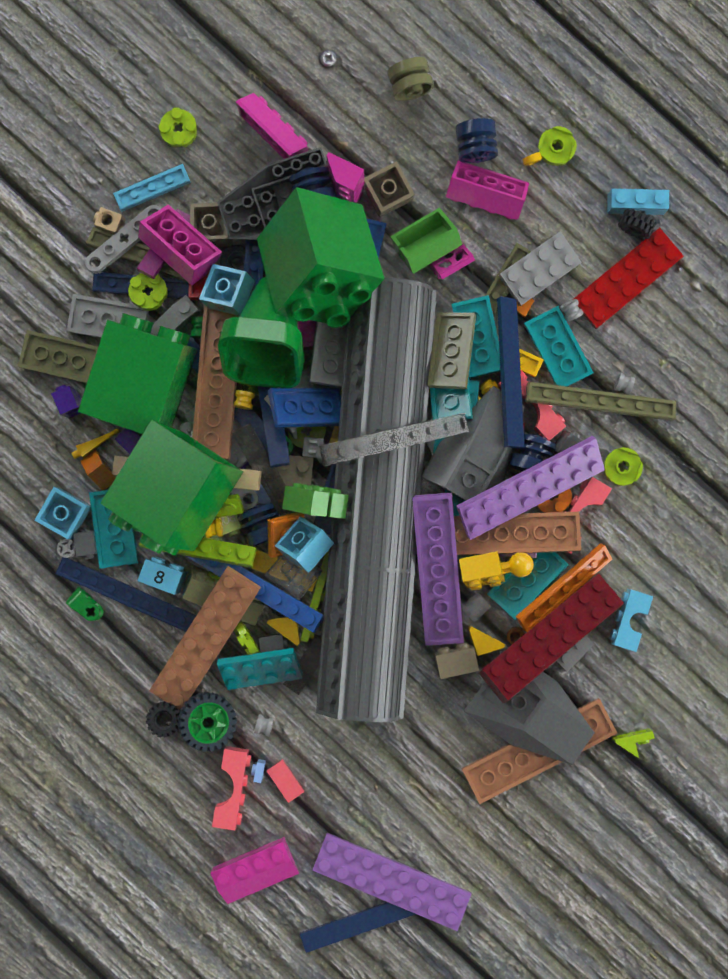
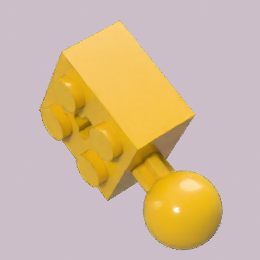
(490, 570)

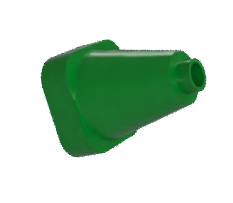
(261, 345)

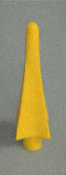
(86, 448)

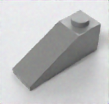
(177, 315)

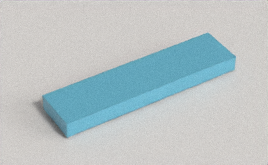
(152, 187)

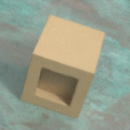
(116, 224)

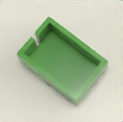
(426, 240)
(315, 500)

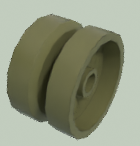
(410, 78)

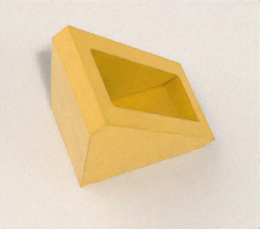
(287, 628)
(483, 643)

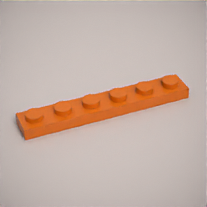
(564, 587)

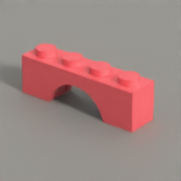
(548, 422)
(592, 493)
(227, 812)

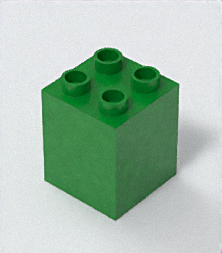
(319, 258)
(138, 374)
(170, 489)

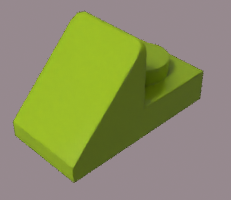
(629, 740)

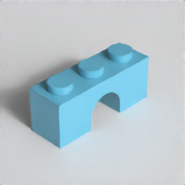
(648, 200)
(623, 634)

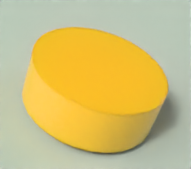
(532, 159)

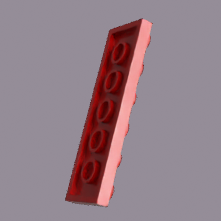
(628, 278)

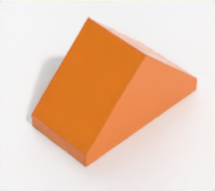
(98, 470)

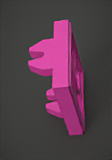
(467, 258)

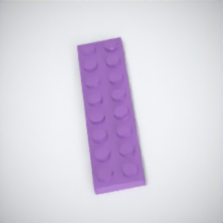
(530, 487)
(438, 568)
(392, 881)

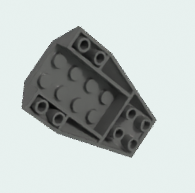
(475, 459)

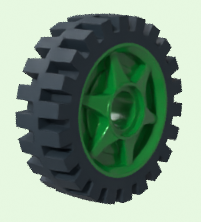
(192, 716)

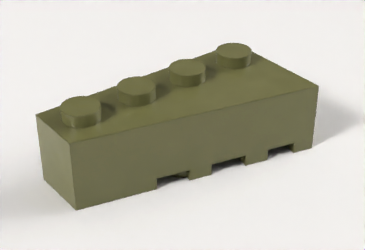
(199, 586)

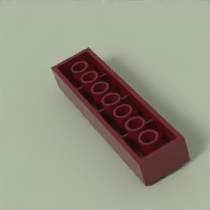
(550, 638)

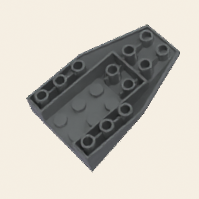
(259, 198)
(535, 719)

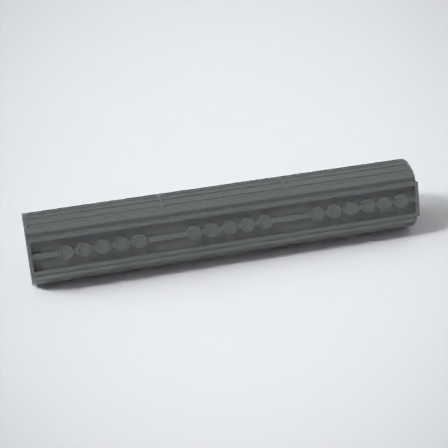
(376, 542)

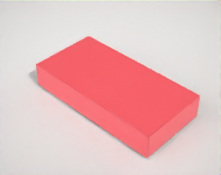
(285, 780)

